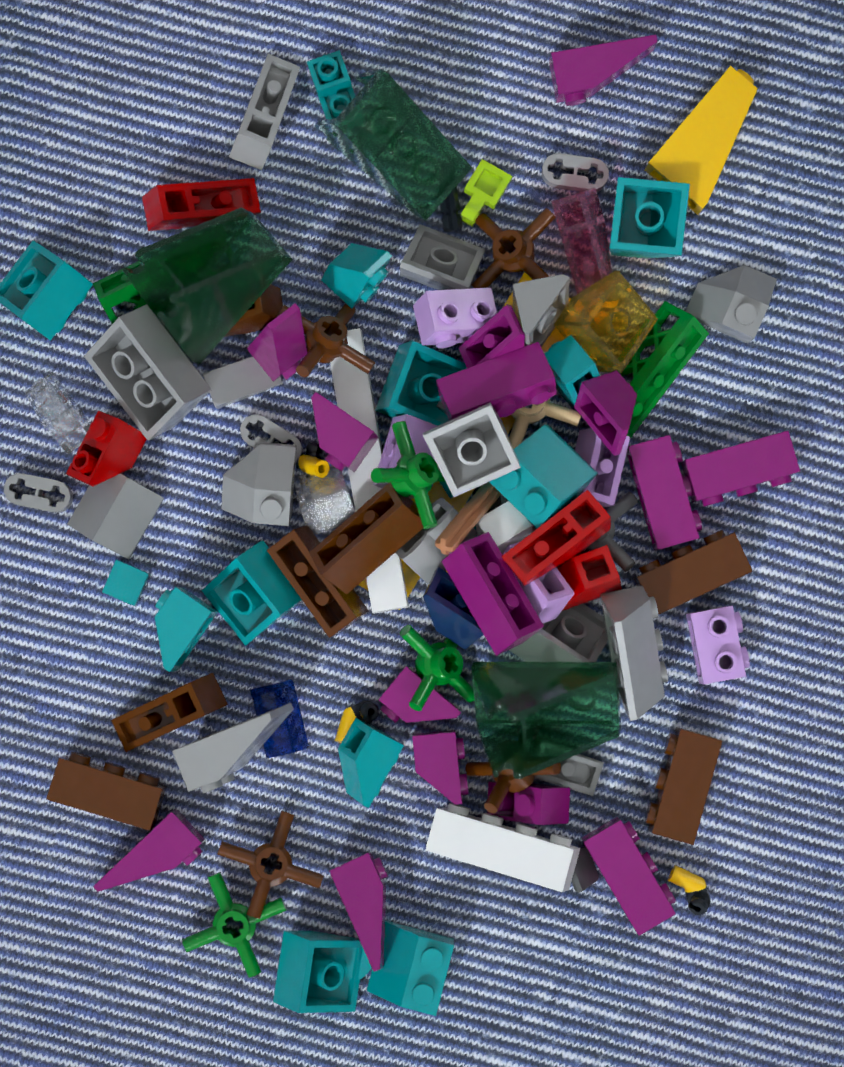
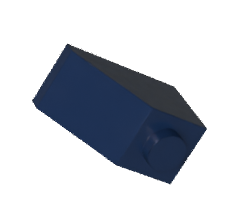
(449, 611)

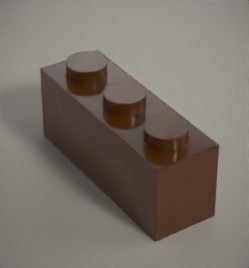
(367, 539)
(694, 571)
(325, 601)
(683, 785)
(107, 790)

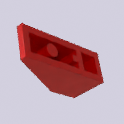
(197, 202)
(559, 538)

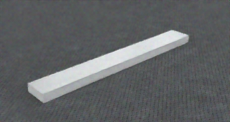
(355, 397)

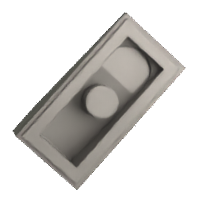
(238, 382)
(578, 773)

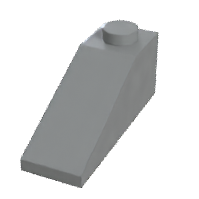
(264, 112)

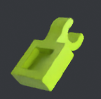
(485, 188)

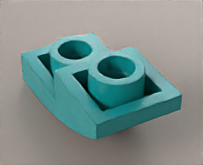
(331, 83)

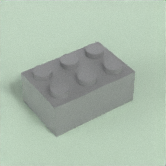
(147, 372)

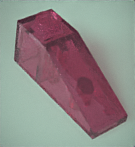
(583, 237)

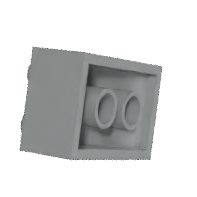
(216, 757)

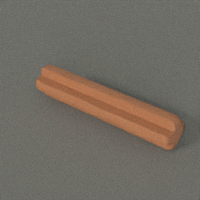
(467, 518)

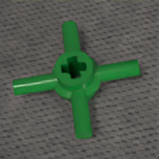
(412, 475)
(437, 666)
(230, 936)

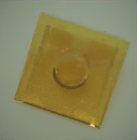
(607, 322)

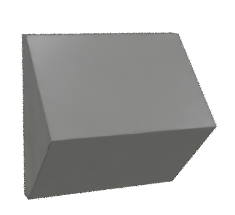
(441, 260)
(539, 306)
(472, 449)
(116, 513)

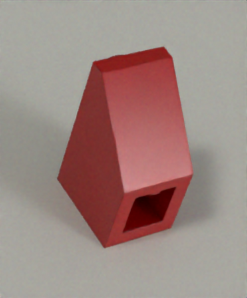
(106, 450)
(590, 576)

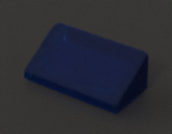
(291, 734)

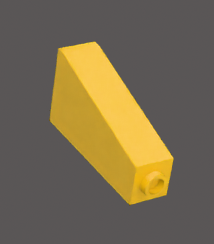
(705, 138)

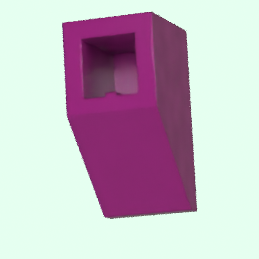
(437, 762)
(535, 805)

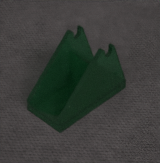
(396, 145)
(207, 278)
(543, 711)

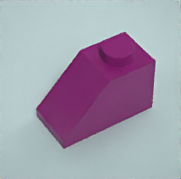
(494, 338)
(607, 408)
(341, 435)
(401, 691)

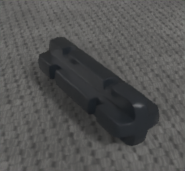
(449, 207)

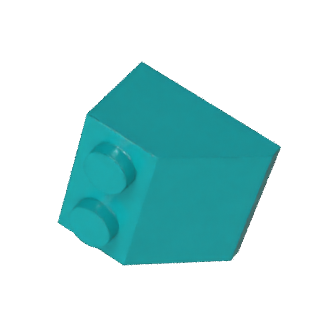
(649, 218)
(43, 290)
(413, 385)
(548, 476)
(252, 593)
(180, 625)
(412, 968)
(315, 974)

